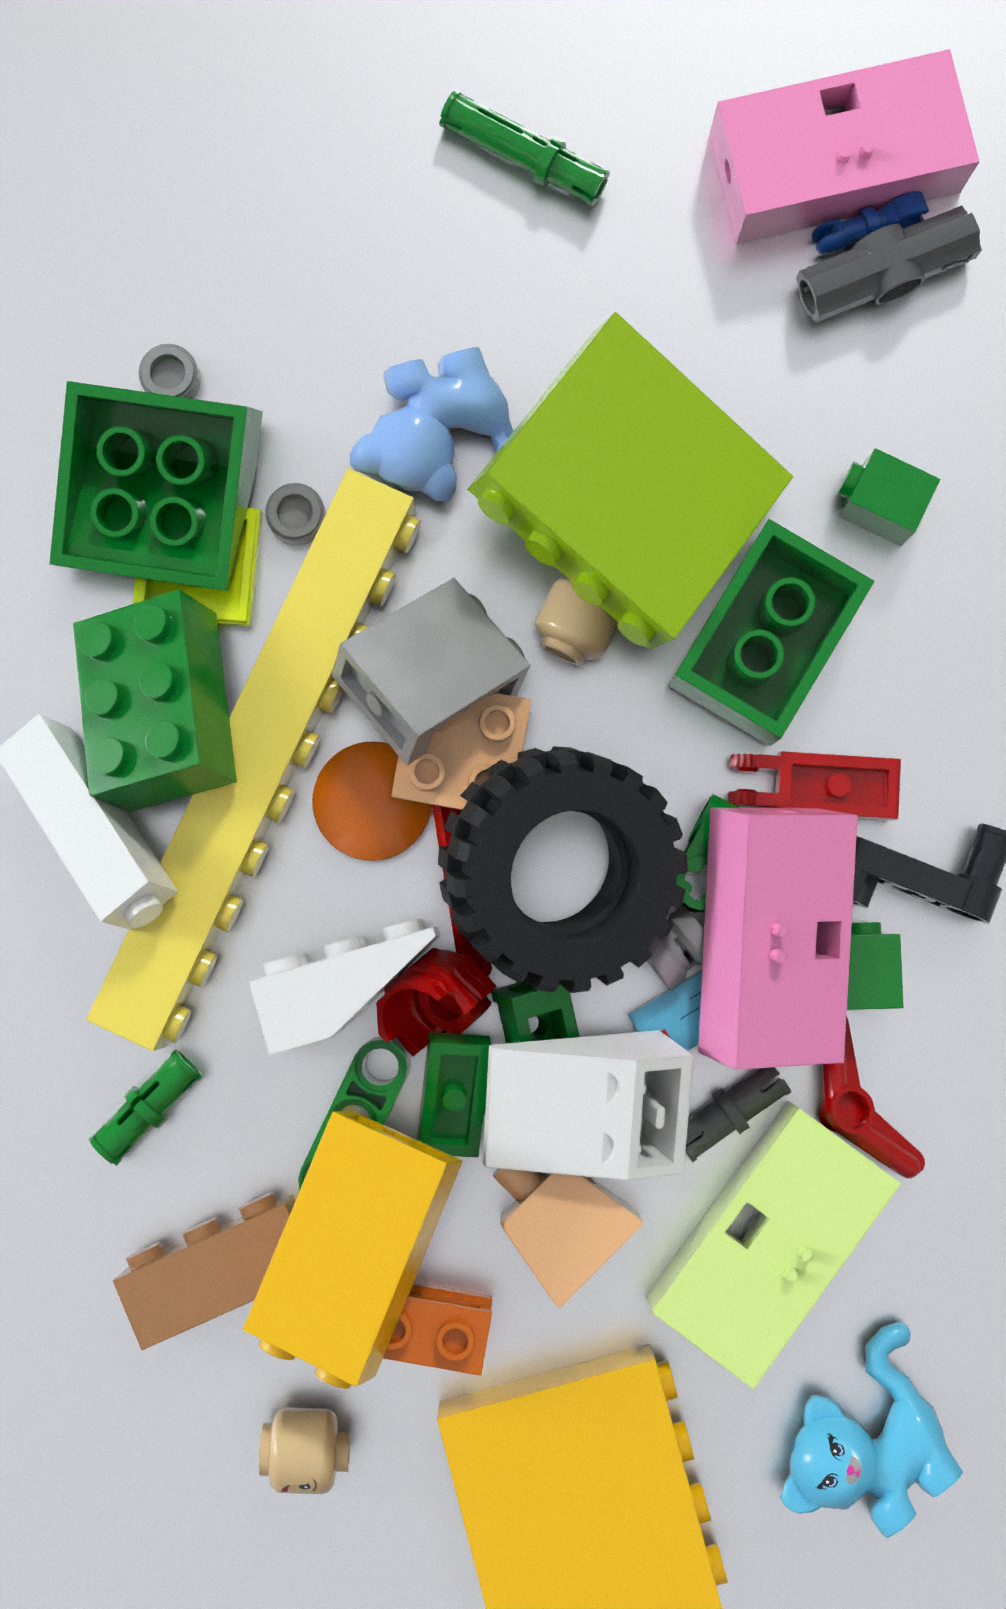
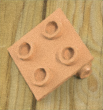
(464, 751)

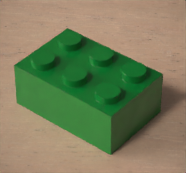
(771, 633)
(153, 702)

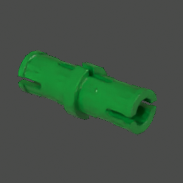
(145, 1107)

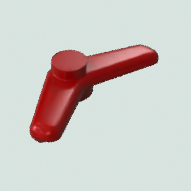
(853, 1115)

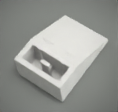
(319, 999)
(589, 1106)

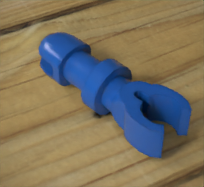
(836, 234)

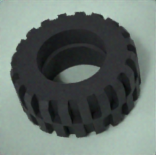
(626, 909)

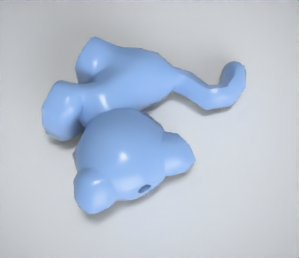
(414, 443)

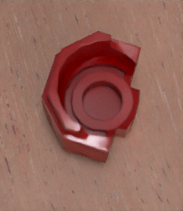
(433, 995)

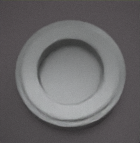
(169, 371)
(295, 513)

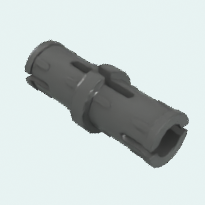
(733, 1110)

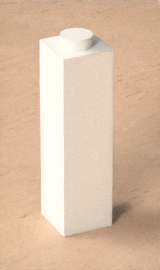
(90, 836)

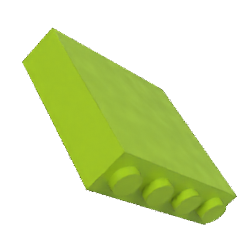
(631, 484)

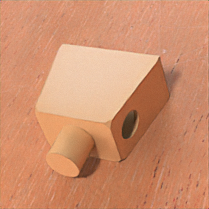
(564, 1226)

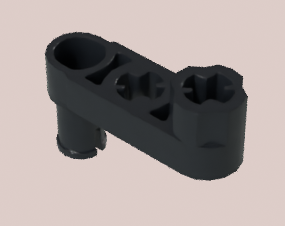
(967, 893)

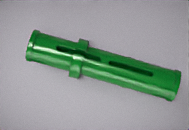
(542, 157)

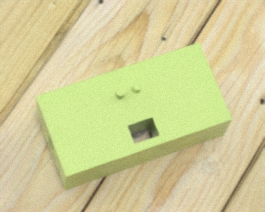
(770, 1244)

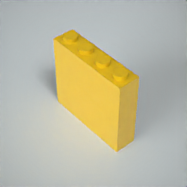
(582, 1490)

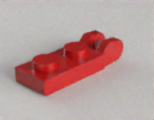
(825, 782)

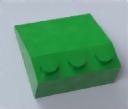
(153, 485)

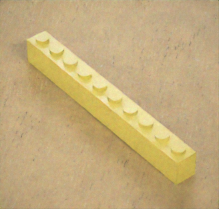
(270, 737)

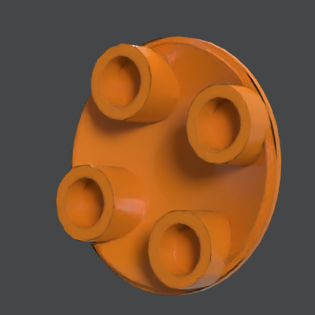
(357, 808)

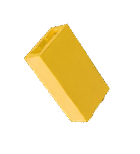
(351, 1249)

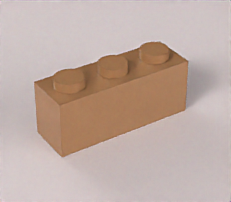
(204, 1275)

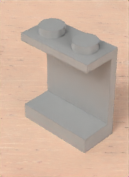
(427, 666)

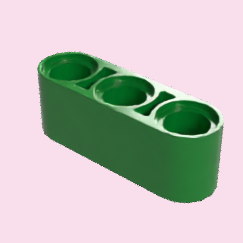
(365, 1091)

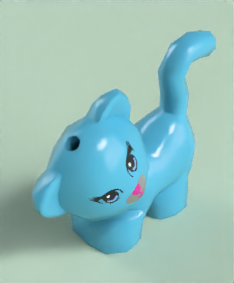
(840, 1463)

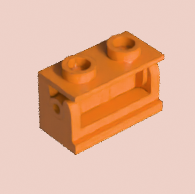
(442, 1329)

